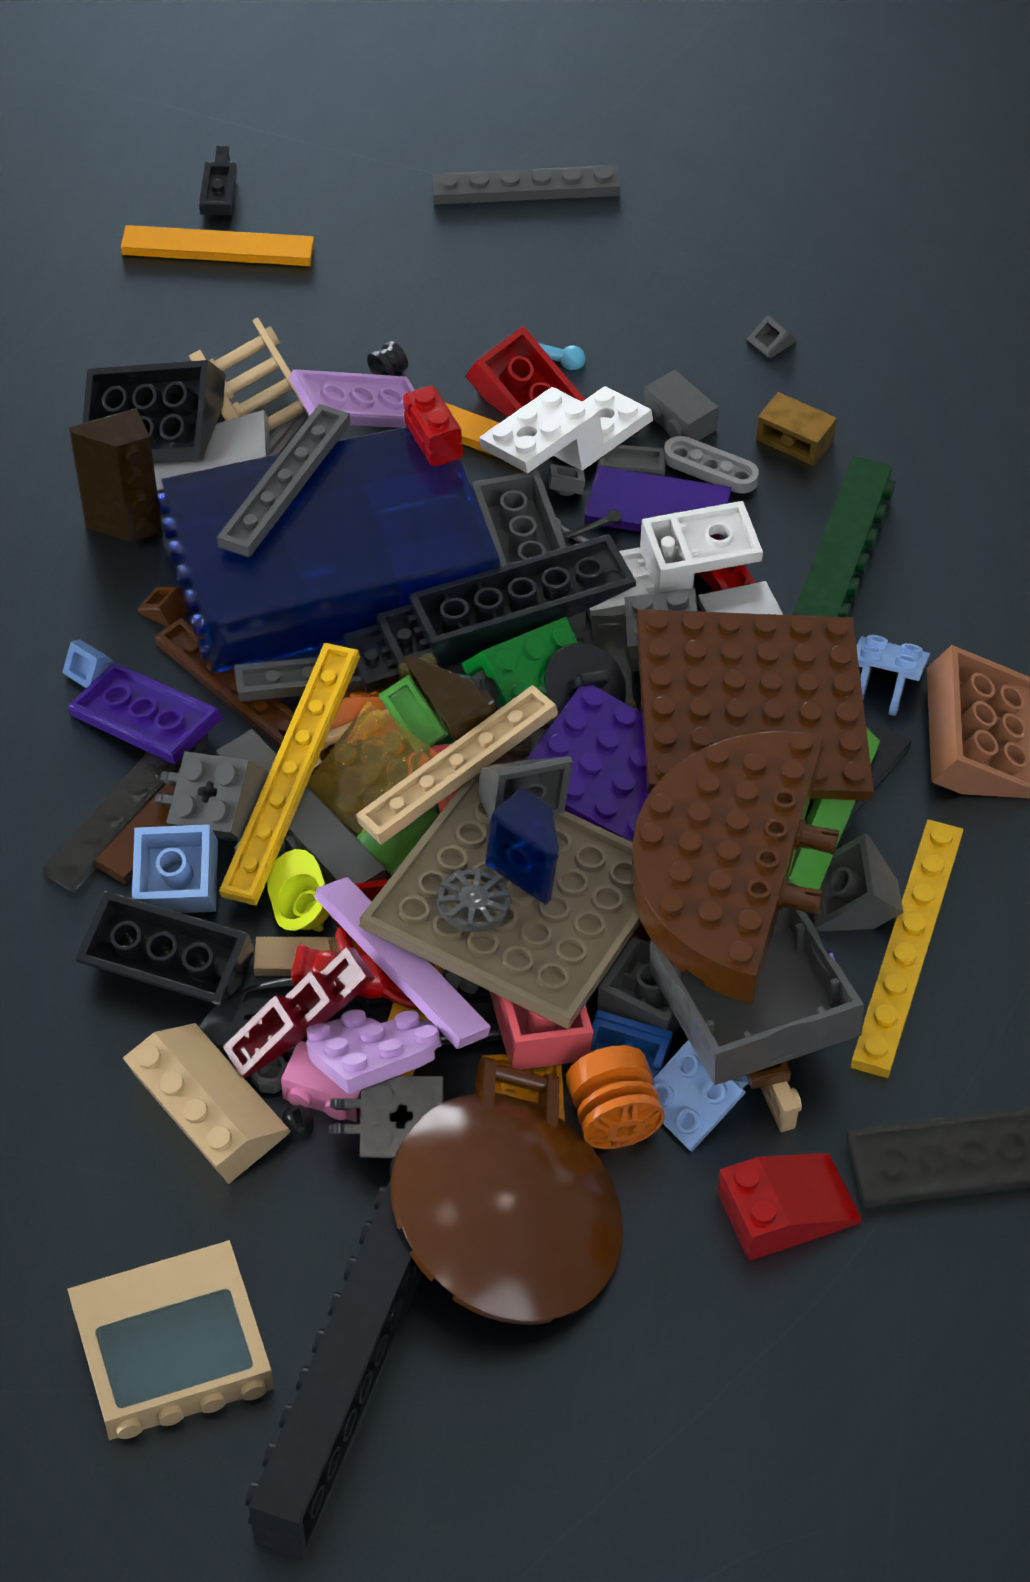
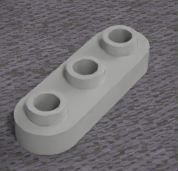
(711, 464)

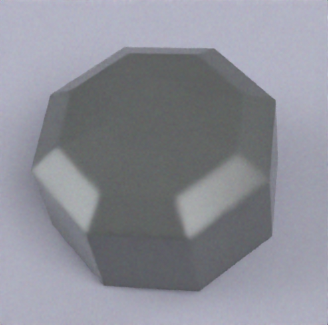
(269, 1077)

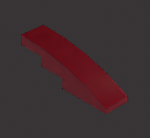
(285, 1019)

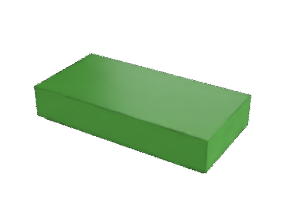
(413, 712)

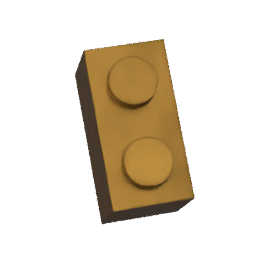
(796, 428)

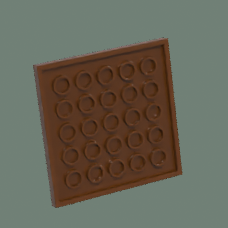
(748, 675)

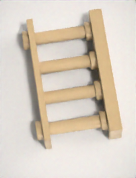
(266, 339)

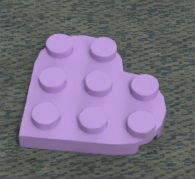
(365, 1052)

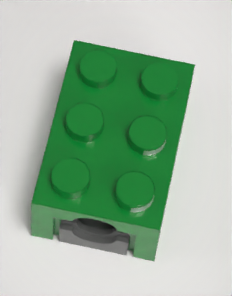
(519, 662)

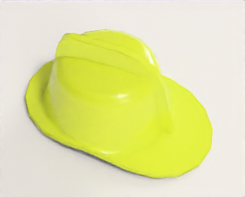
(293, 890)

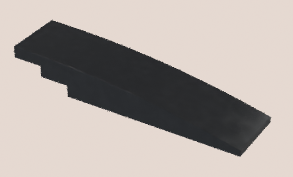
(489, 608)

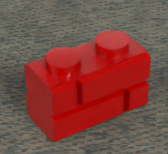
(432, 426)

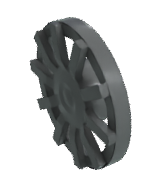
(473, 900)

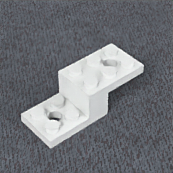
(565, 429)
(681, 545)

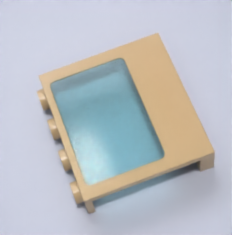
(170, 1340)

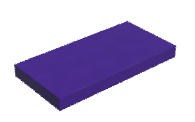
(647, 496)
(145, 712)

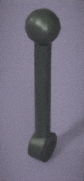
(613, 518)

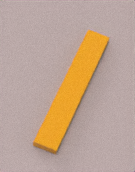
(217, 245)

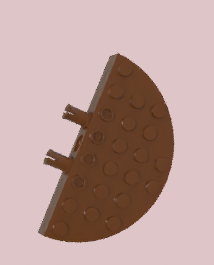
(720, 853)

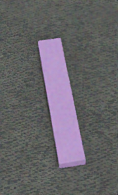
(411, 973)

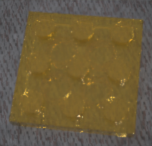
(366, 764)

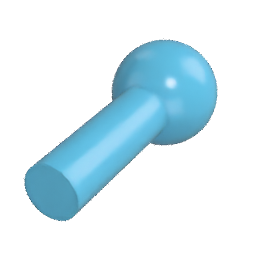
(569, 357)

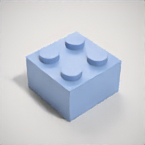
(176, 867)

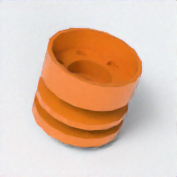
(614, 1097)

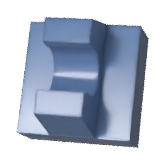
(85, 663)

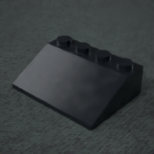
(173, 399)

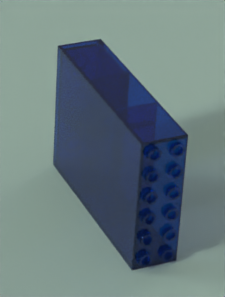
(343, 550)

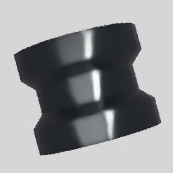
(388, 360)

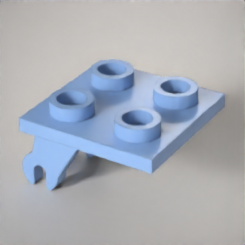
(906, 660)
(691, 1099)

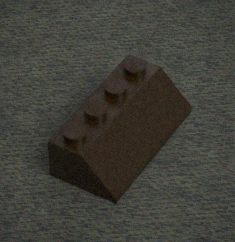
(117, 476)

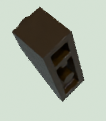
(451, 696)

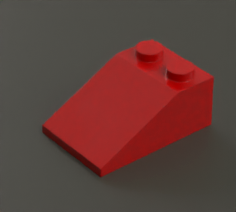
(517, 373)
(785, 1201)

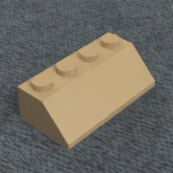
(207, 1098)

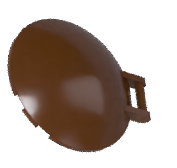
(507, 1202)

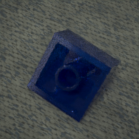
(524, 844)

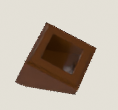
(164, 605)

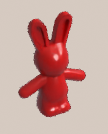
(314, 960)

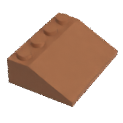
(978, 725)

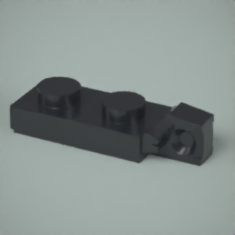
(218, 184)

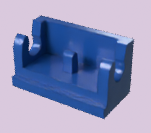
(618, 1030)

